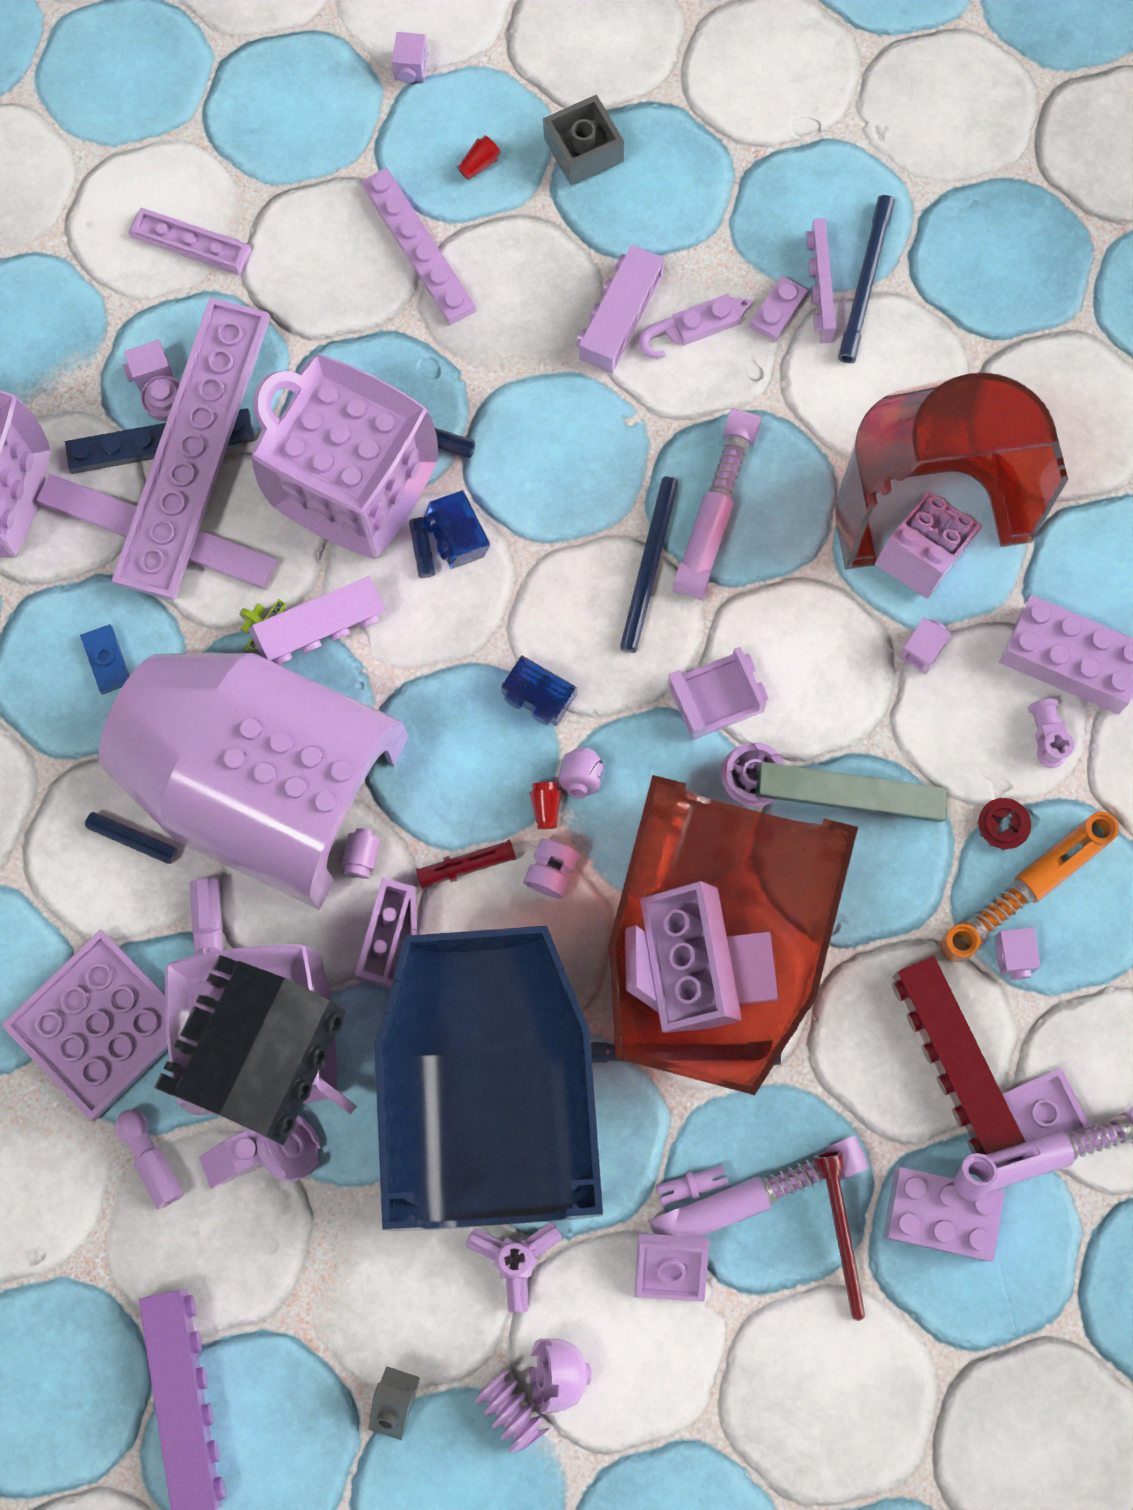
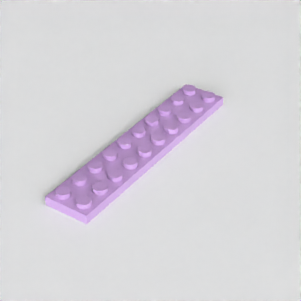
(191, 449)

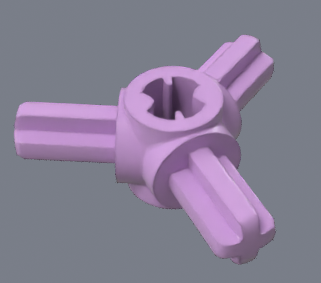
(498, 1251)

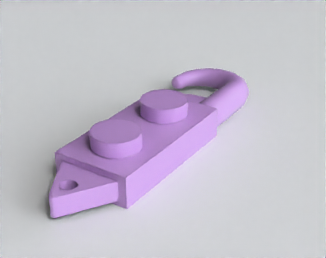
(696, 323)

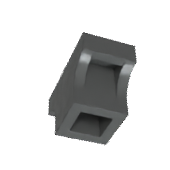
(393, 1403)

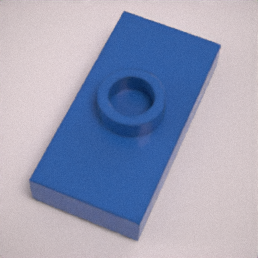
(105, 658)

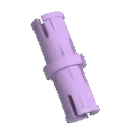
(692, 1185)

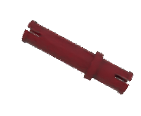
(465, 864)

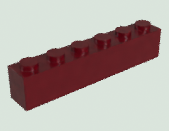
(957, 1057)

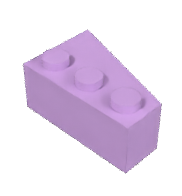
(389, 924)

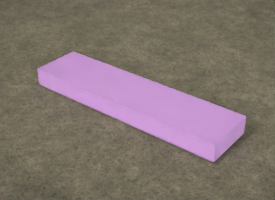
(190, 241)

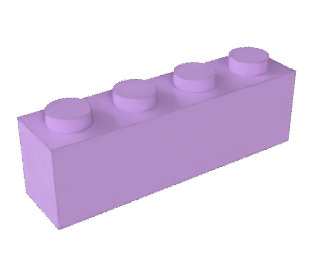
(621, 308)
(317, 620)

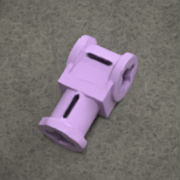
(1050, 733)

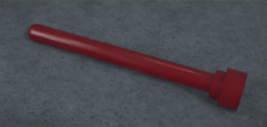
(830, 1166)

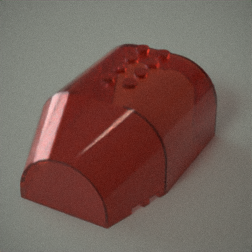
(961, 425)
(768, 879)

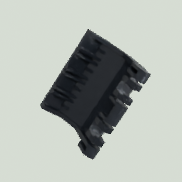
(254, 1049)

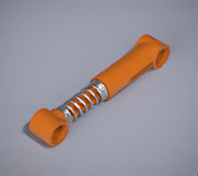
(1032, 884)

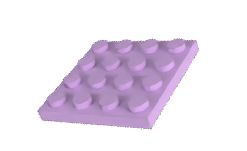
(93, 1025)

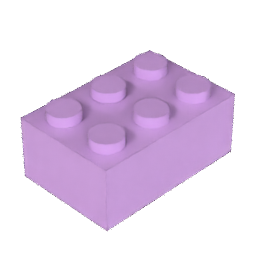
(932, 1215)

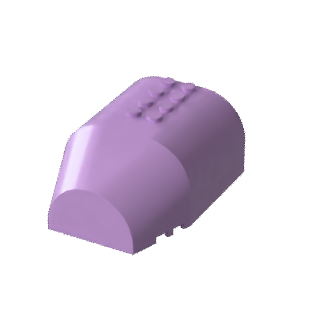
(245, 761)

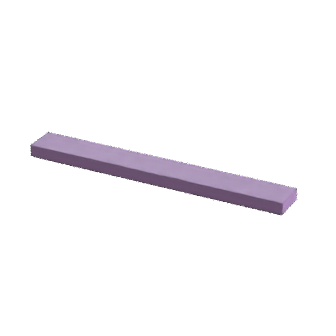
(117, 517)

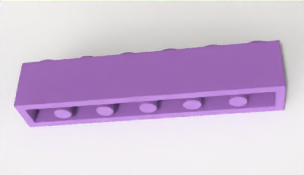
(180, 1401)

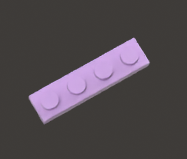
(822, 292)

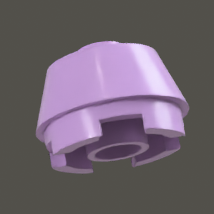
(740, 772)

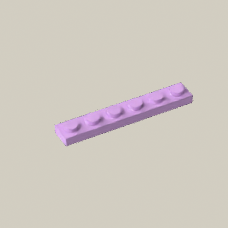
(418, 246)

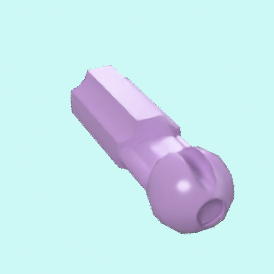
(206, 915)
(149, 1161)

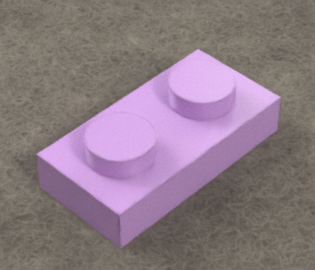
(778, 308)

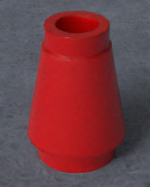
(479, 157)
(545, 803)

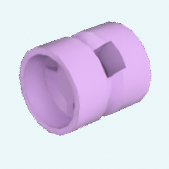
(545, 878)

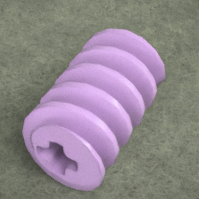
(510, 1412)

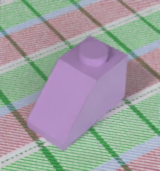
(231, 1159)

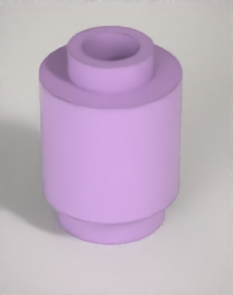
(360, 853)

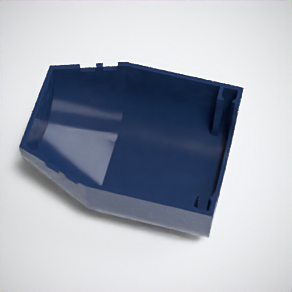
(485, 1086)

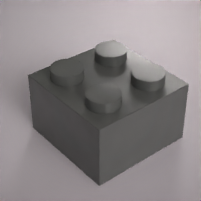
(583, 139)

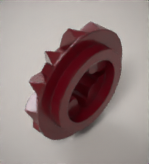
(1019, 822)

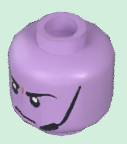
(581, 772)

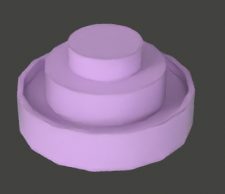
(158, 396)

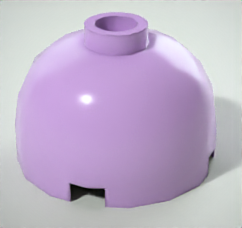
(559, 1375)

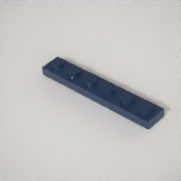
(134, 445)

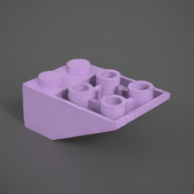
(927, 544)

